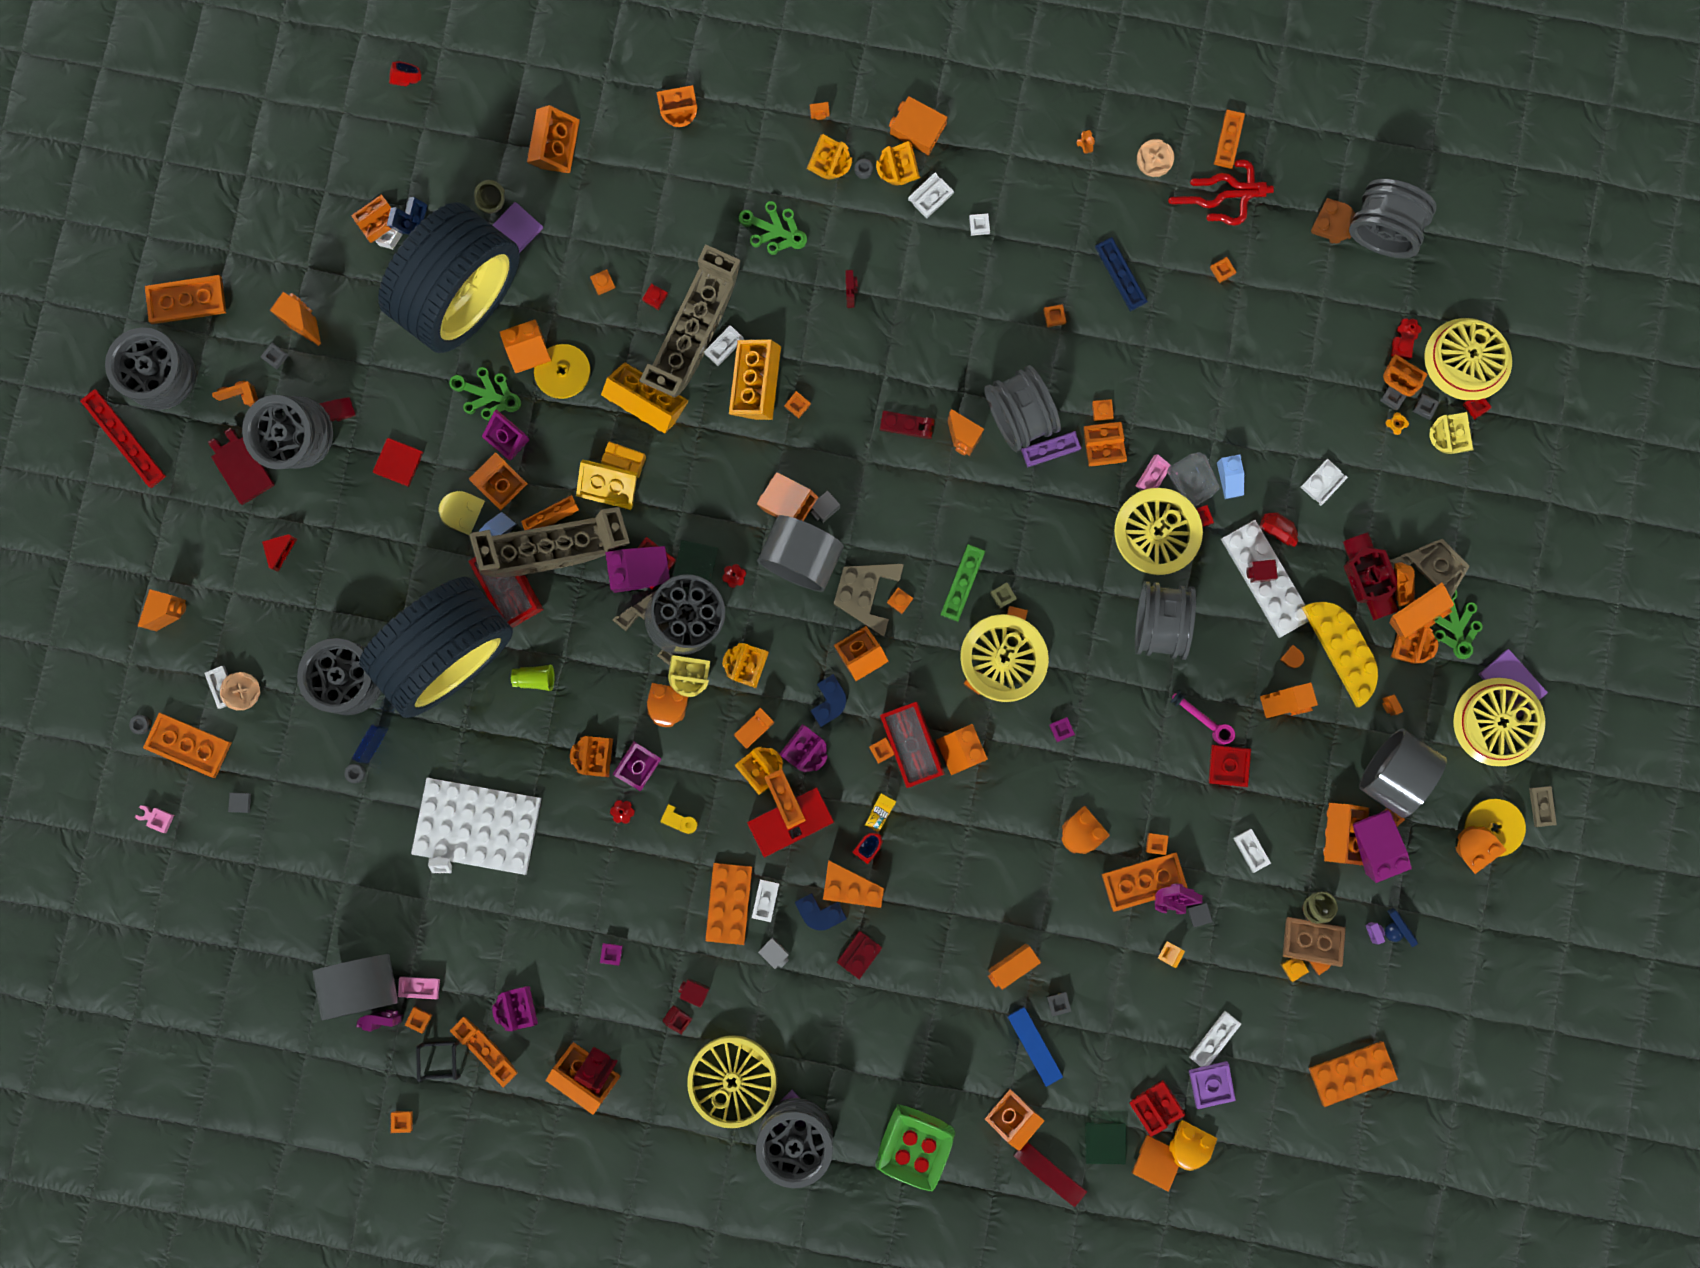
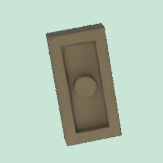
(1542, 806)

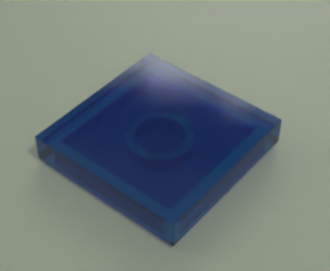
(369, 744)

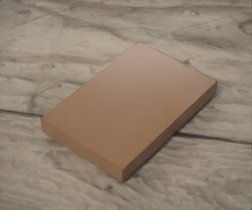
(1314, 942)

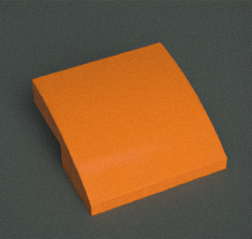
(373, 218)
(1105, 444)
(1156, 1163)

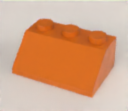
(553, 140)
(297, 316)
(1422, 612)
(1340, 835)
(563, 1079)

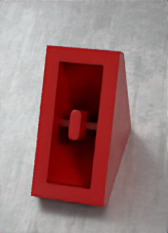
(278, 550)

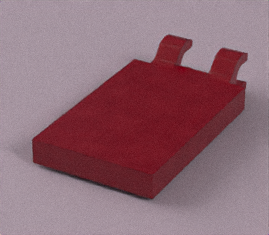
(239, 469)

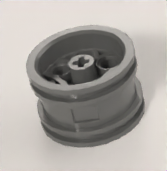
(1393, 218)
(145, 349)
(1022, 408)
(303, 429)
(1165, 620)
(338, 677)
(794, 1143)

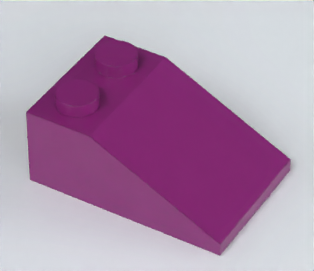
(637, 568)
(1381, 847)

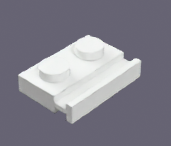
(931, 195)
(1324, 482)

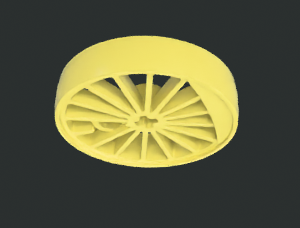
(755, 1050)

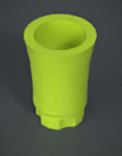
(533, 677)

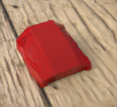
(1281, 527)

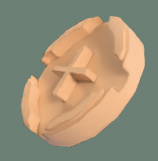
(1155, 158)
(240, 691)

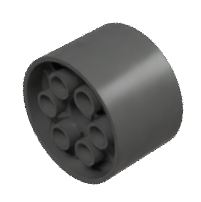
(800, 553)
(668, 639)
(1403, 773)
(355, 986)

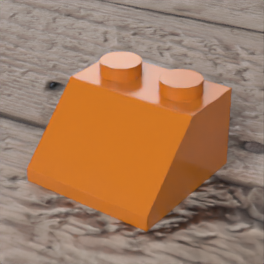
(525, 346)
(964, 433)
(497, 481)
(161, 610)
(861, 653)
(961, 749)
(1014, 1120)

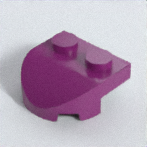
(805, 750)
(1176, 899)
(515, 1009)
(376, 1019)

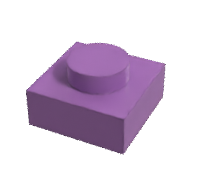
(1375, 932)

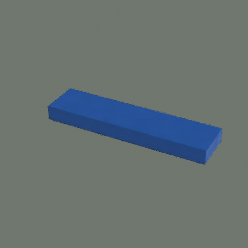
(1035, 1046)

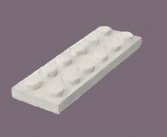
(1276, 598)

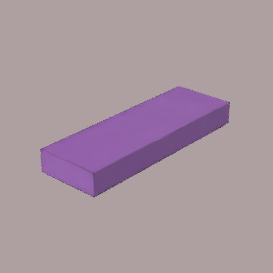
(1051, 449)

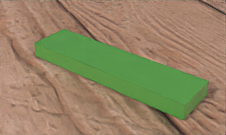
(962, 583)

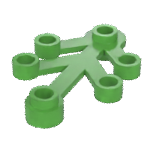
(775, 230)
(488, 394)
(1457, 626)

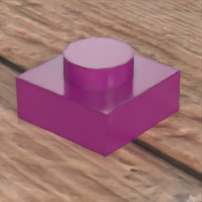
(1061, 729)
(611, 954)

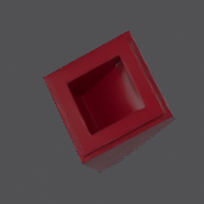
(677, 1019)

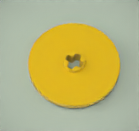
(576, 368)
(1502, 813)

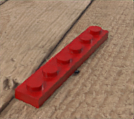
(123, 438)

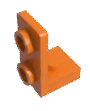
(242, 387)
(754, 728)

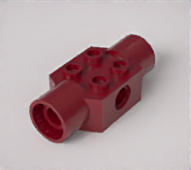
(1371, 576)

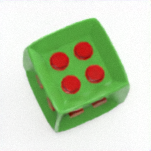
(915, 1148)

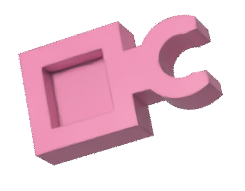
(157, 819)

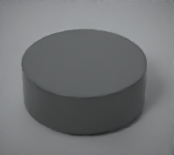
(863, 168)
(140, 724)
(355, 773)

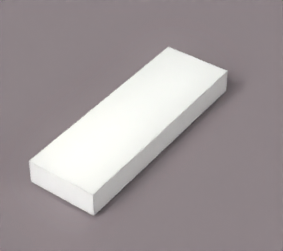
(1215, 1040)

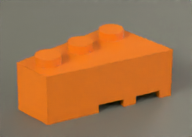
(1291, 700)
(851, 888)

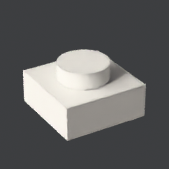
(979, 224)
(389, 239)
(440, 865)

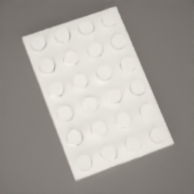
(476, 826)

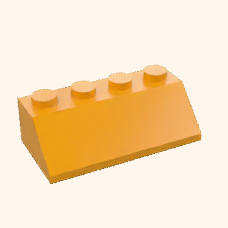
(755, 379)
(642, 400)

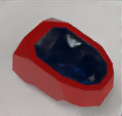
(404, 74)
(868, 847)

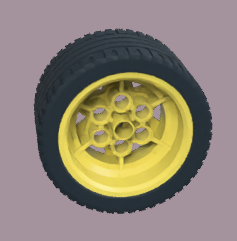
(448, 277)
(435, 646)

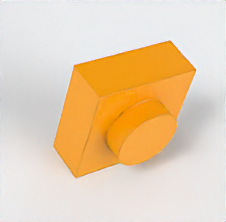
(1171, 954)
(1294, 969)

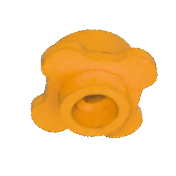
(1397, 417)

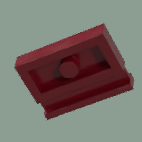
(851, 287)
(859, 955)
(595, 1070)

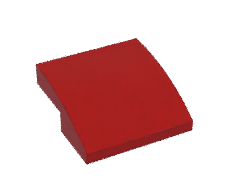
(1157, 1108)

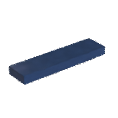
(1121, 274)

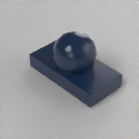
(1396, 931)

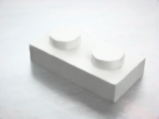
(723, 345)
(215, 678)
(1252, 850)
(765, 900)

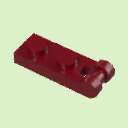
(906, 424)

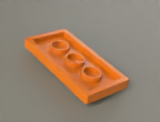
(185, 299)
(187, 745)
(1141, 881)
(728, 904)
(1353, 1074)

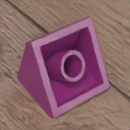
(504, 435)
(637, 766)

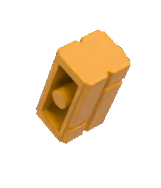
(623, 458)

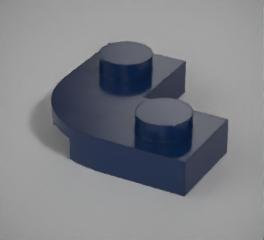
(406, 221)
(835, 701)
(817, 918)

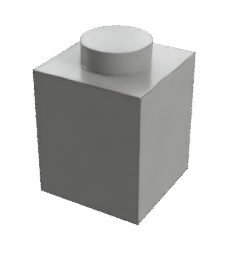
(824, 507)
(774, 953)

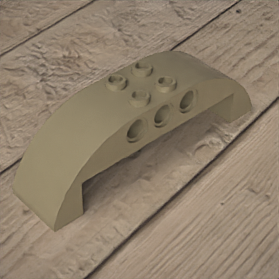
(694, 323)
(549, 546)

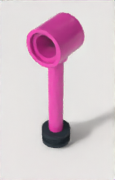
(1179, 699)

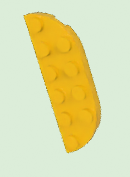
(1345, 649)

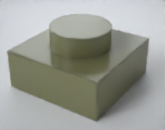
(1003, 595)

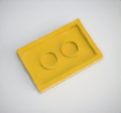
(606, 484)

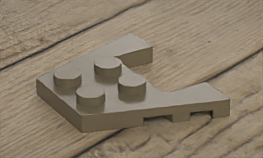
(1437, 563)
(858, 590)
(627, 618)

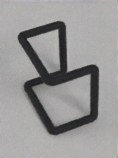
(455, 1076)

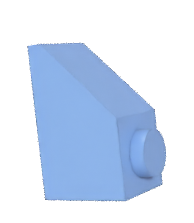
(1231, 476)
(499, 525)

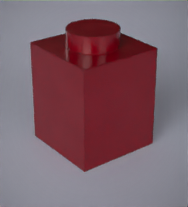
(1262, 571)
(693, 992)

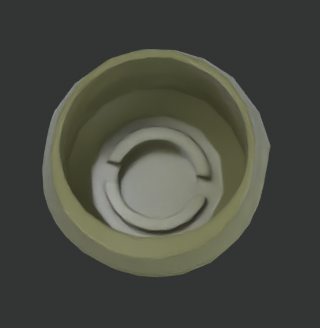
(489, 196)
(1320, 907)

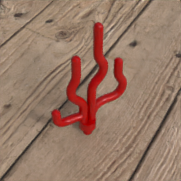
(1245, 190)

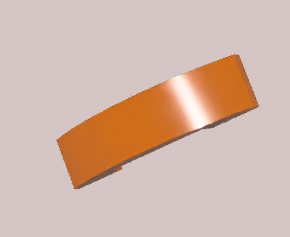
(485, 1051)

